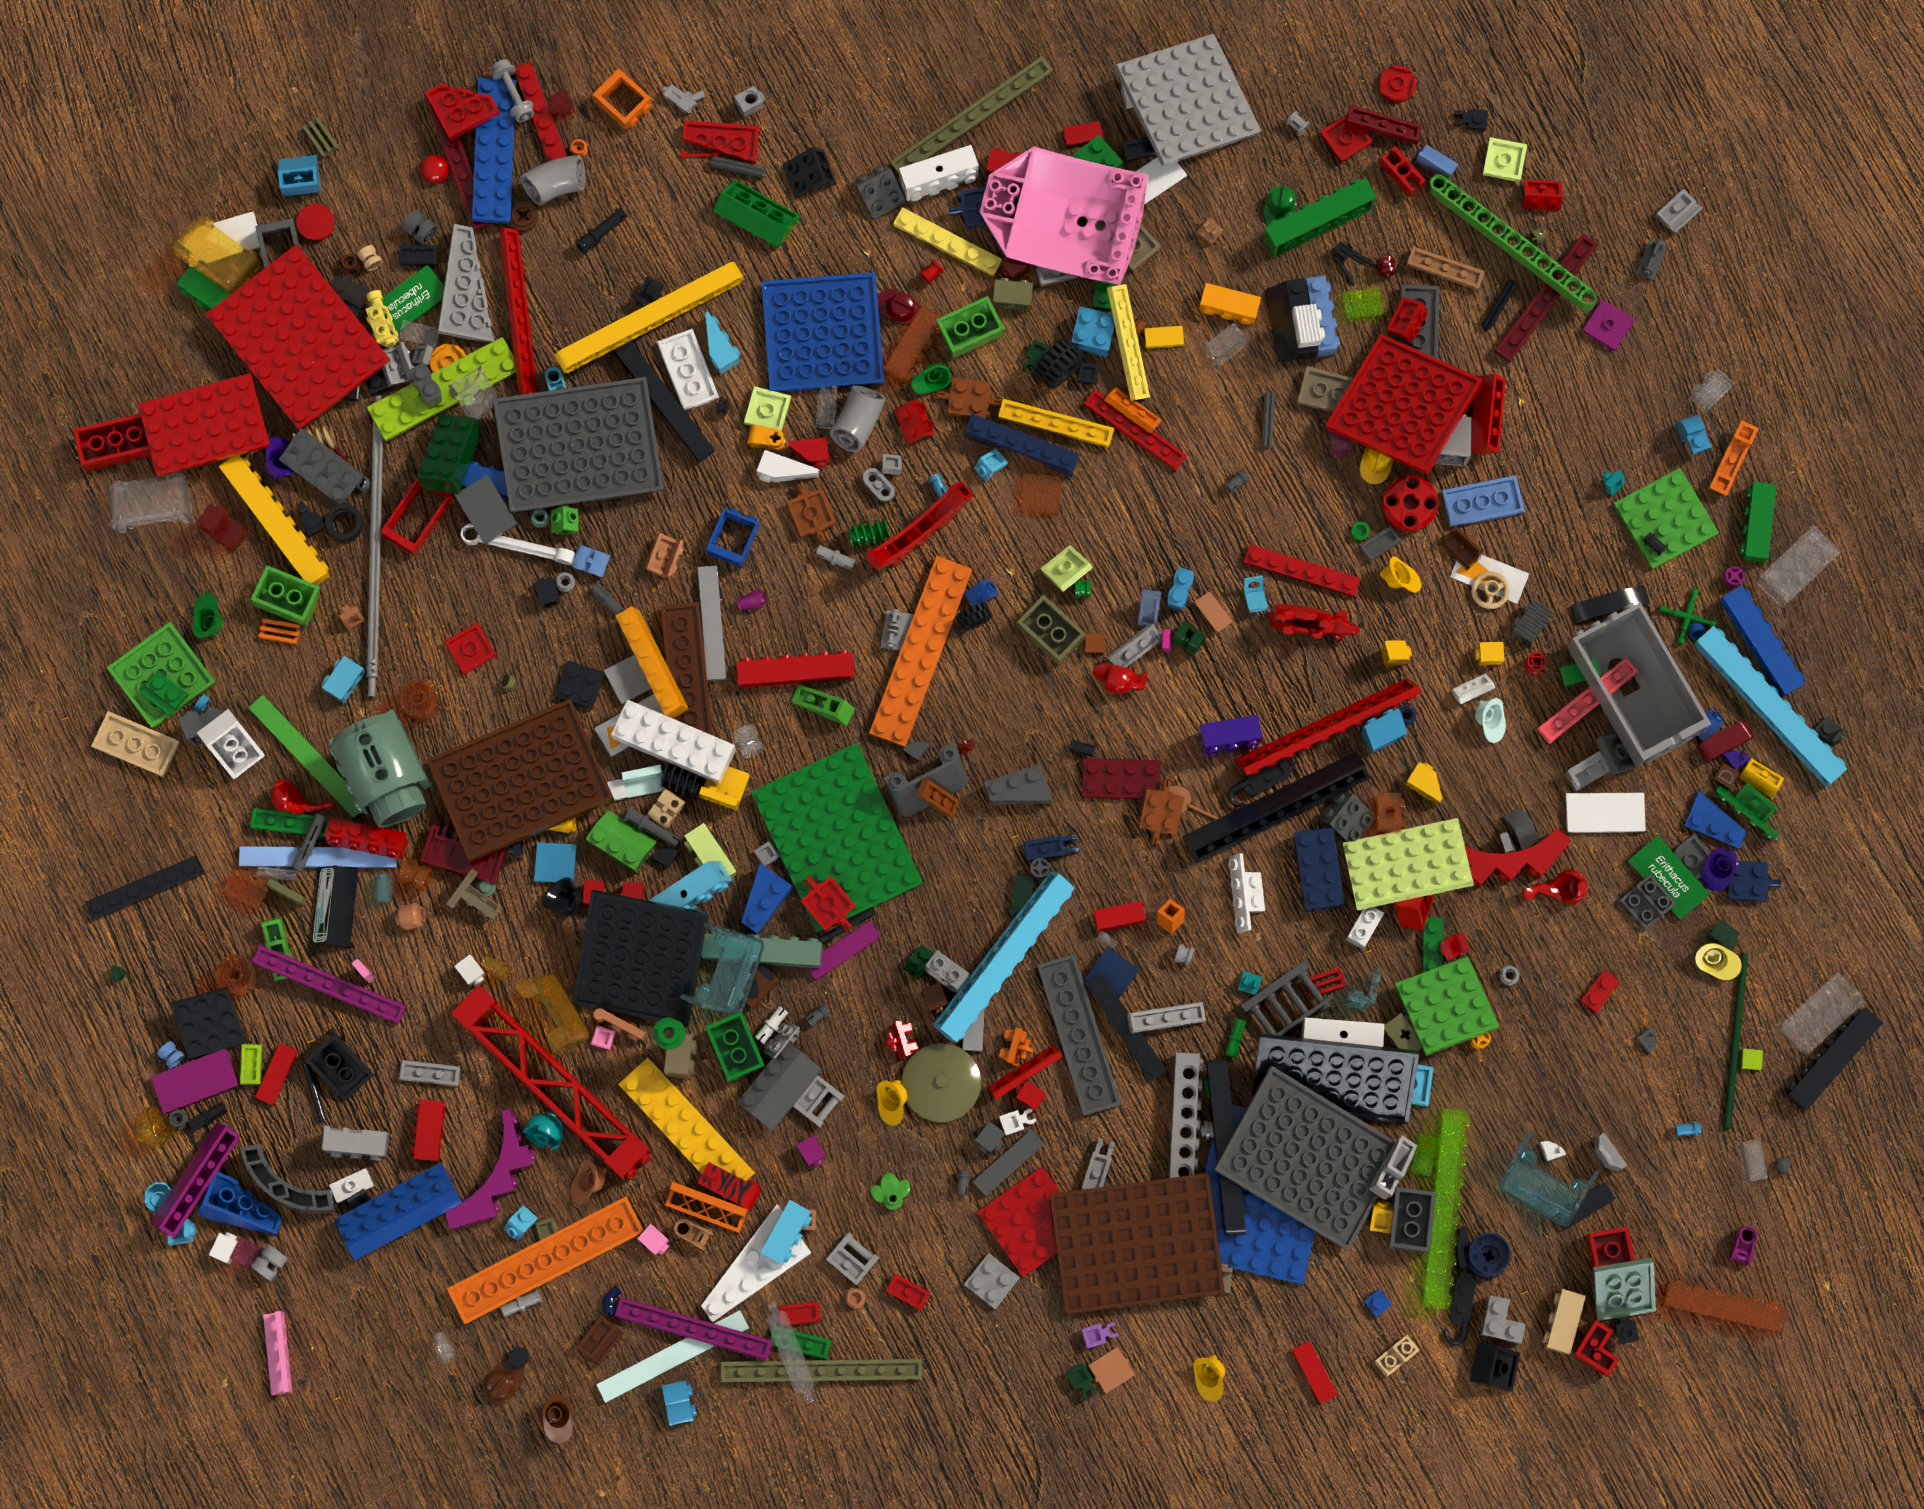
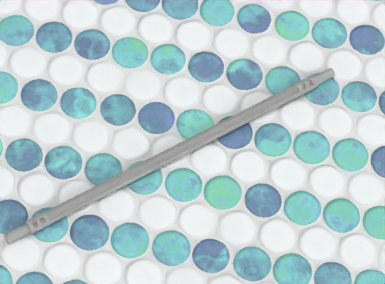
(374, 564)

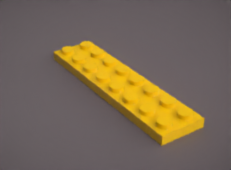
(681, 1121)

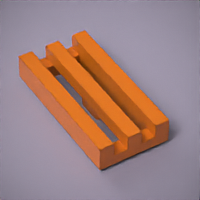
(263, 628)

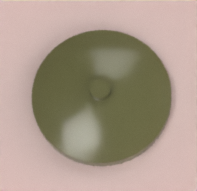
(941, 1082)

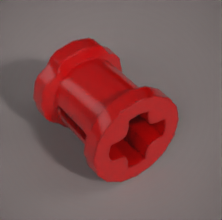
(931, 271)

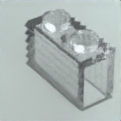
(1711, 390)
(1753, 1161)

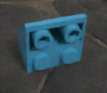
(299, 175)
(1384, 730)

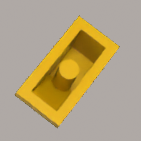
(1395, 653)
(1425, 782)

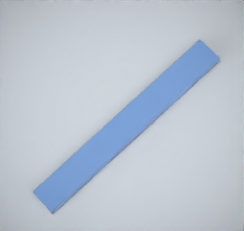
(320, 858)

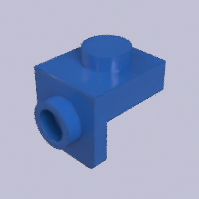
(981, 592)
(1716, 722)

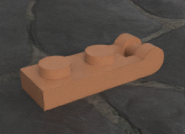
(618, 1024)

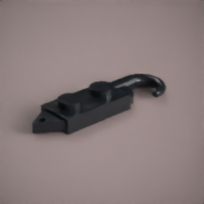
(1262, 780)
(1462, 1305)

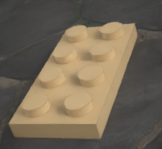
(135, 744)

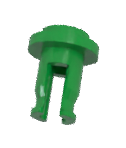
(660, 1036)

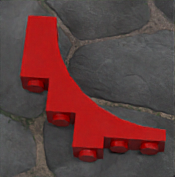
(918, 532)
(1535, 859)

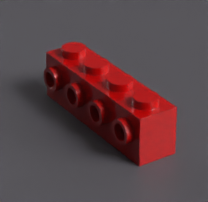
(1488, 415)
(366, 838)

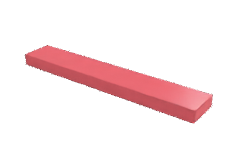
(1586, 702)

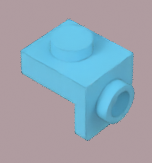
(520, 1223)
(184, 1235)

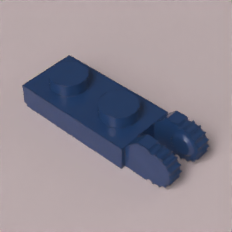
(1049, 847)

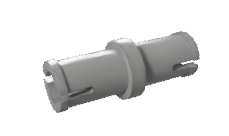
(835, 557)
(521, 1303)

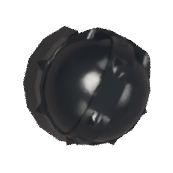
(563, 898)

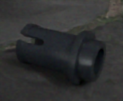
(1654, 543)
(1082, 748)

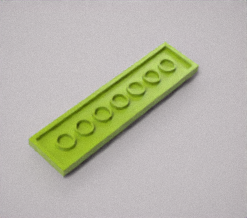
(405, 407)

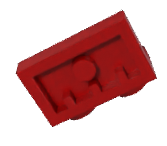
(1542, 194)
(1408, 319)

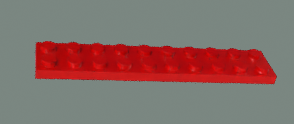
(1322, 728)

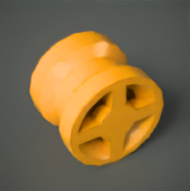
(1479, 1044)

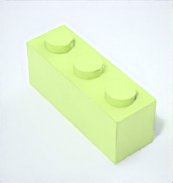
(706, 848)

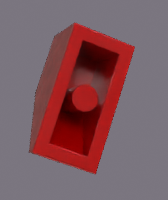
(811, 451)

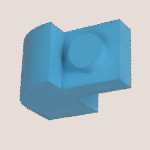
(1693, 432)

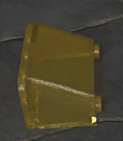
(215, 254)
(571, 1029)

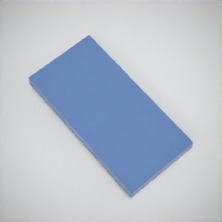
(1482, 501)

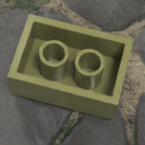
(1051, 630)

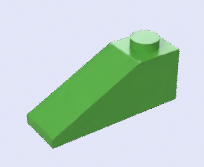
(823, 704)

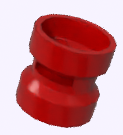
(1535, 663)

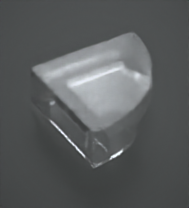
(1104, 938)

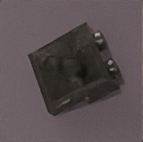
(352, 295)

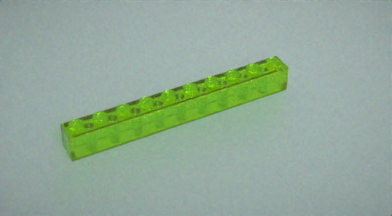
(1447, 1200)

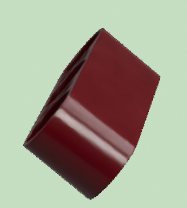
(1725, 741)

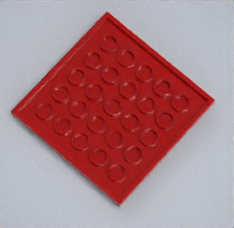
(1404, 404)

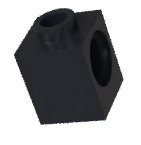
(547, 592)

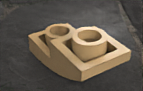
(1396, 1356)

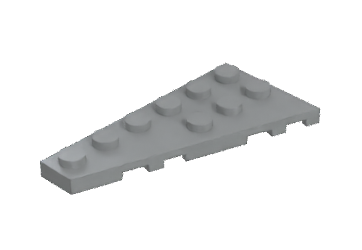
(464, 297)

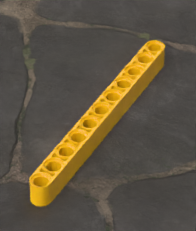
(649, 317)

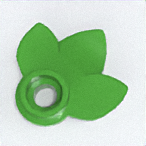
(890, 1188)

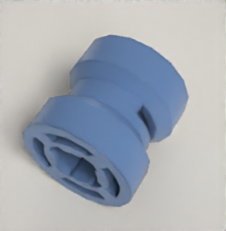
(170, 1054)

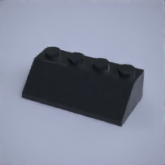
(1281, 300)

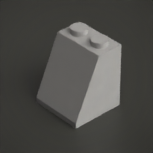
(1458, 448)

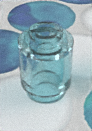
(383, 888)

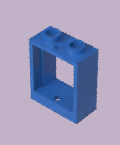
(726, 555)

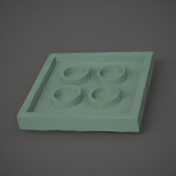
(1624, 1289)

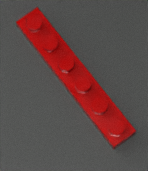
(542, 118)
(1301, 570)

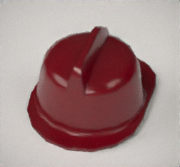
(897, 306)

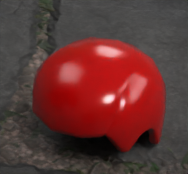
(434, 169)

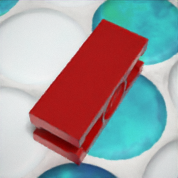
(1402, 163)
(1119, 916)

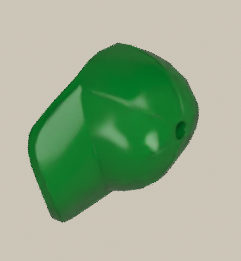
(931, 379)

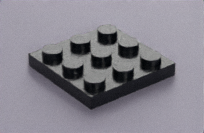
(208, 1022)

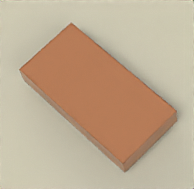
(1213, 612)

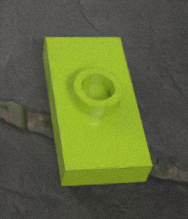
(251, 1064)

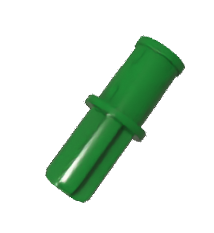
(1235, 1038)

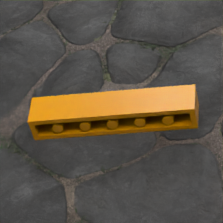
(652, 662)

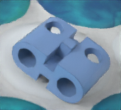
(590, 561)

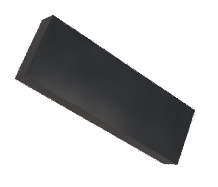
(1594, 1201)

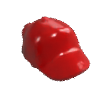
(1119, 679)

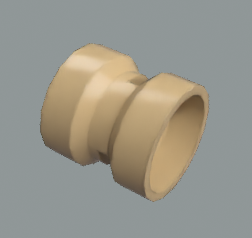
(370, 258)

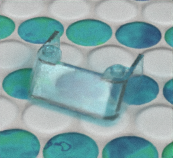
(733, 972)
(1541, 1190)

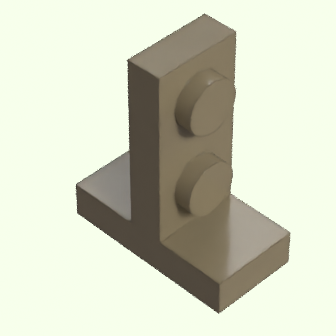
(474, 897)

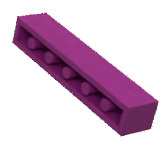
(195, 1180)

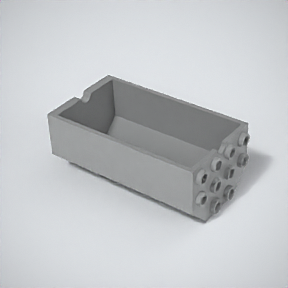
(1663, 709)

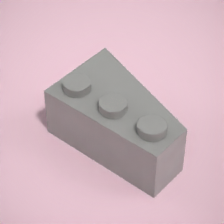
(355, 1143)

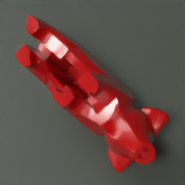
(1310, 621)

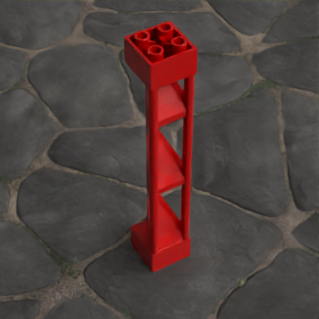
(477, 1009)

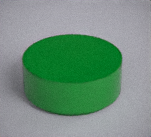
(1360, 531)

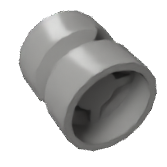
(271, 1255)

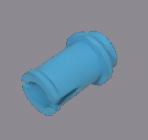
(937, 484)
(1688, 1129)

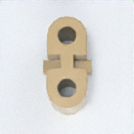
(666, 809)

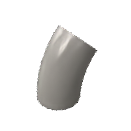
(554, 179)
(857, 418)

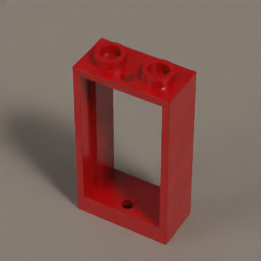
(388, 533)

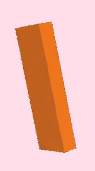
(1133, 410)

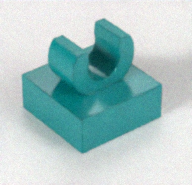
(1613, 482)
(1249, 983)

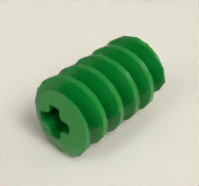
(869, 532)

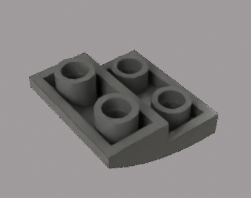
(1647, 902)

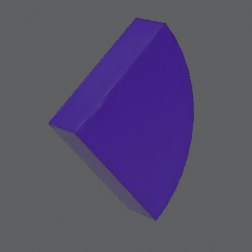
(1735, 759)

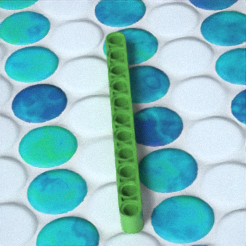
(1517, 250)

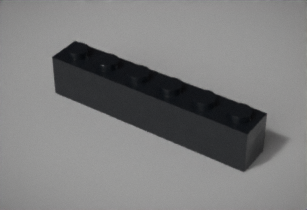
(1833, 1059)

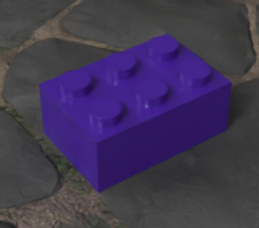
(1230, 735)

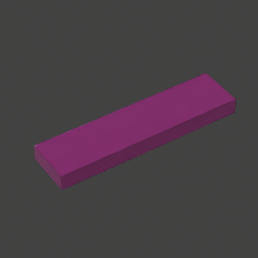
(845, 949)

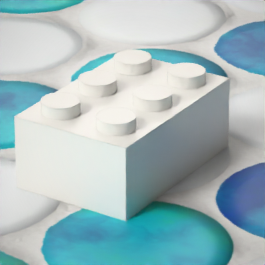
(230, 744)

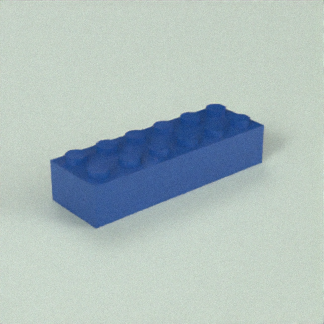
(398, 1211)

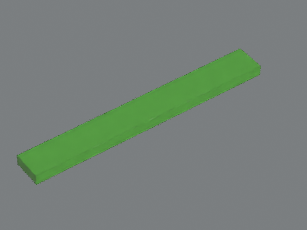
(304, 753)

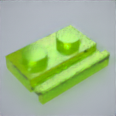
(1363, 304)

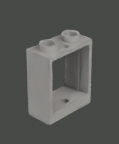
(942, 967)

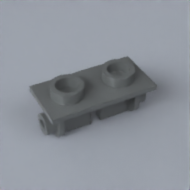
(1651, 259)

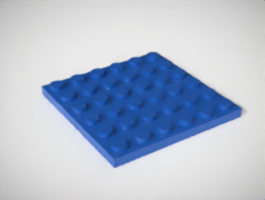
(822, 332)

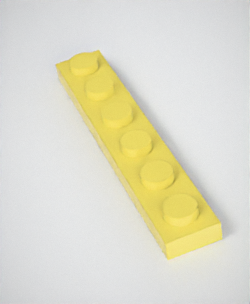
(947, 242)
(1128, 342)

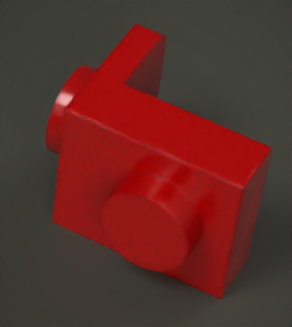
(1454, 945)

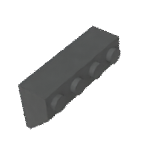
(779, 1086)

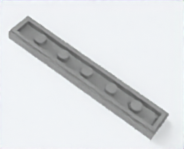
(712, 623)

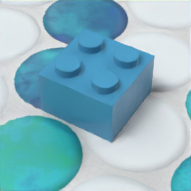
(1093, 331)

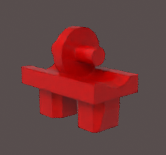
(898, 1041)

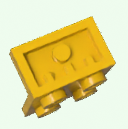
(729, 791)

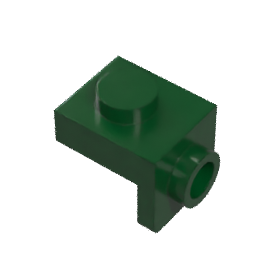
(916, 963)

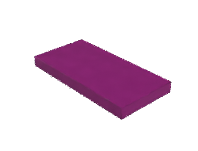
(195, 1081)

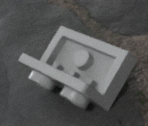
(398, 369)

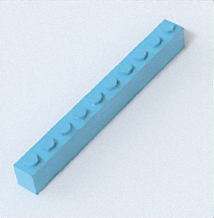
(1770, 706)
(1003, 956)

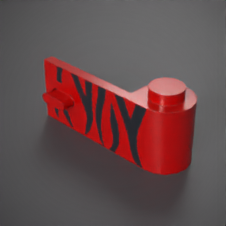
(730, 1186)

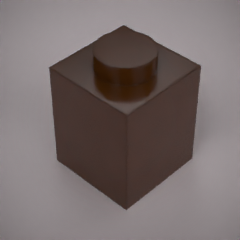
(935, 998)

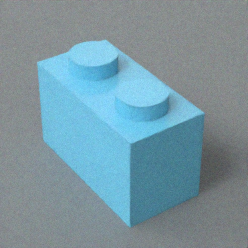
(343, 679)

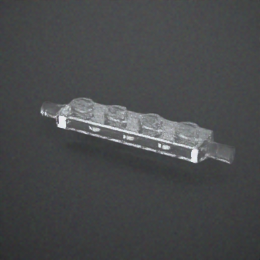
(790, 1352)

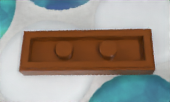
(937, 797)

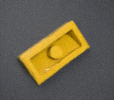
(1761, 778)

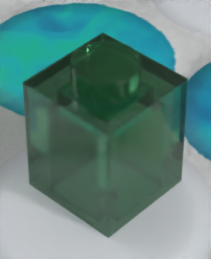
(1723, 935)

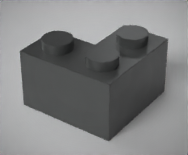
(192, 722)

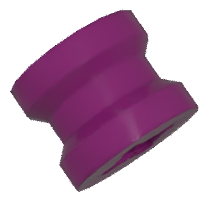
(1736, 574)

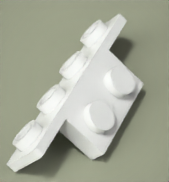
(1246, 892)

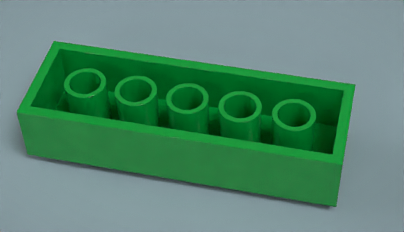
(1318, 217)

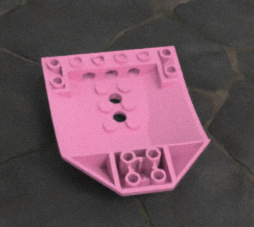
(1036, 209)

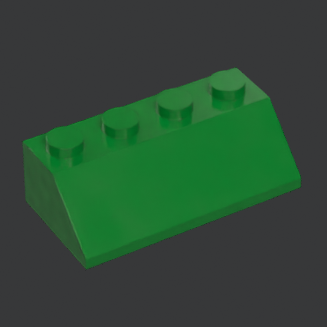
(756, 213)

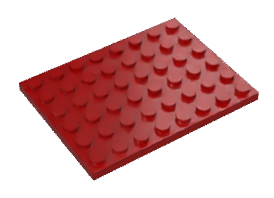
(298, 337)

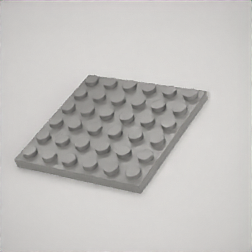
(1187, 99)

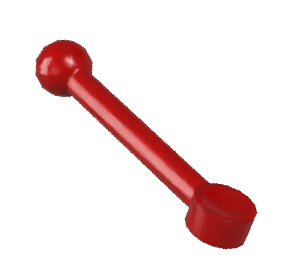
(684, 154)

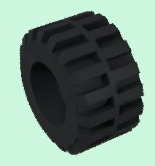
(1058, 363)

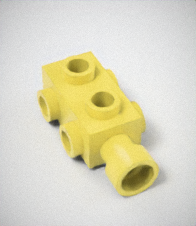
(376, 318)

